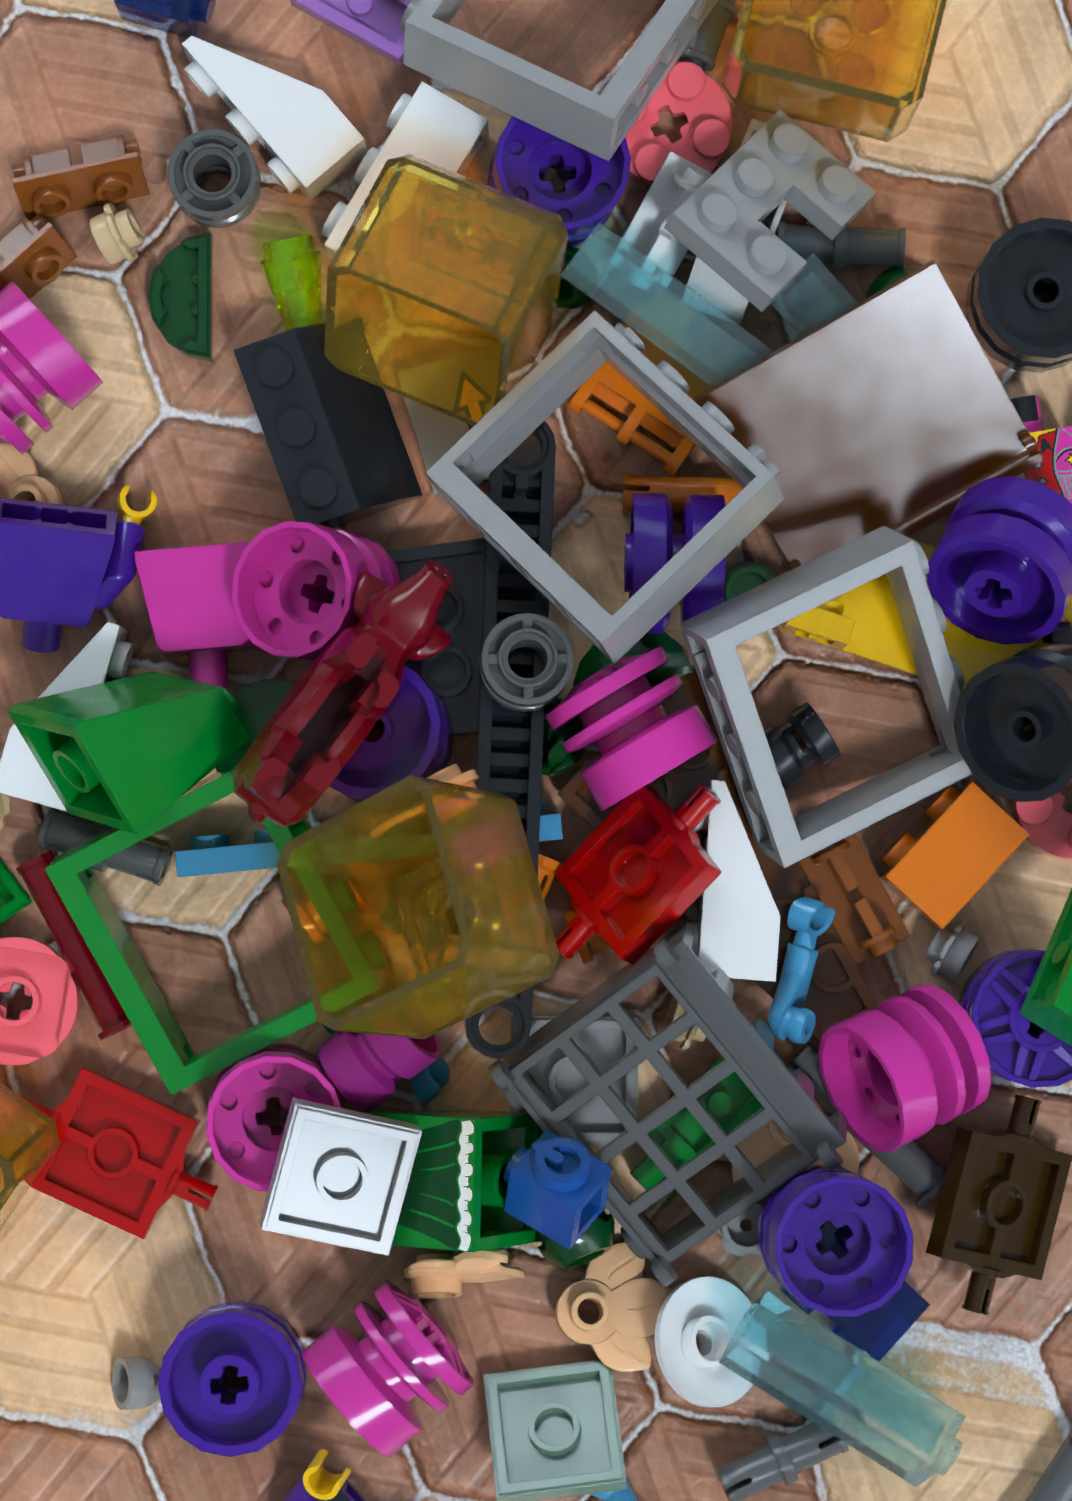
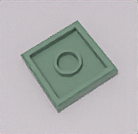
(554, 1432)

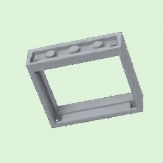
(542, 97)
(530, 405)
(712, 647)

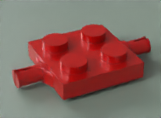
(637, 873)
(120, 1154)

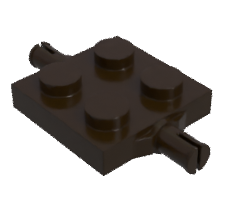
(999, 1203)

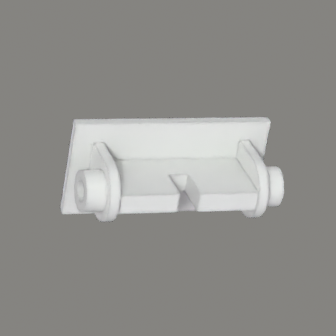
(669, 190)

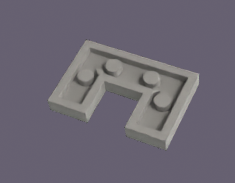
(727, 210)

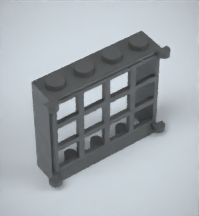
(746, 1051)

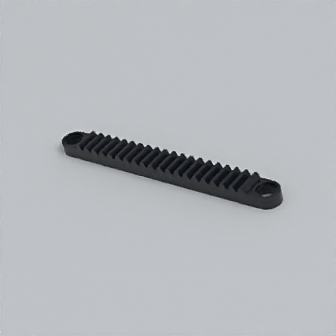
(510, 740)

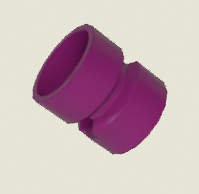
(371, 1064)

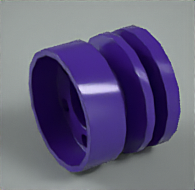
(593, 183)
(994, 1001)
(871, 1247)

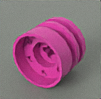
(35, 363)
(289, 580)
(630, 727)
(904, 1067)
(239, 1137)
(387, 1368)

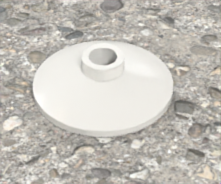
(712, 1312)

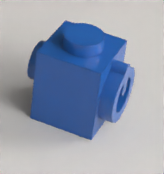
(556, 1187)

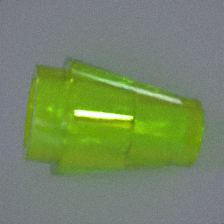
(295, 279)

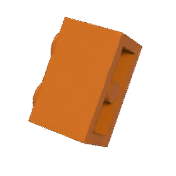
(951, 853)

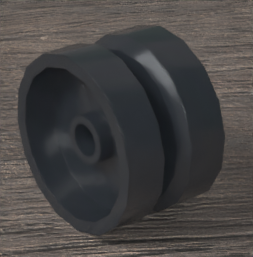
(1002, 300)
(1018, 723)

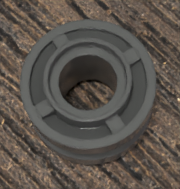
(201, 152)
(535, 633)

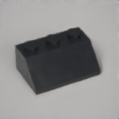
(326, 430)

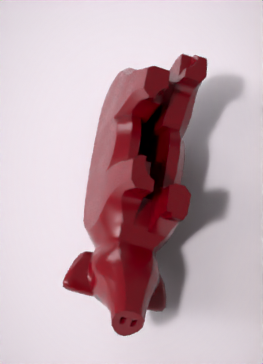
(342, 695)

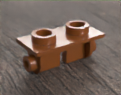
(53, 186)
(33, 255)
(863, 908)

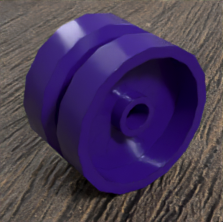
(654, 544)
(1005, 561)
(414, 742)
(226, 1416)

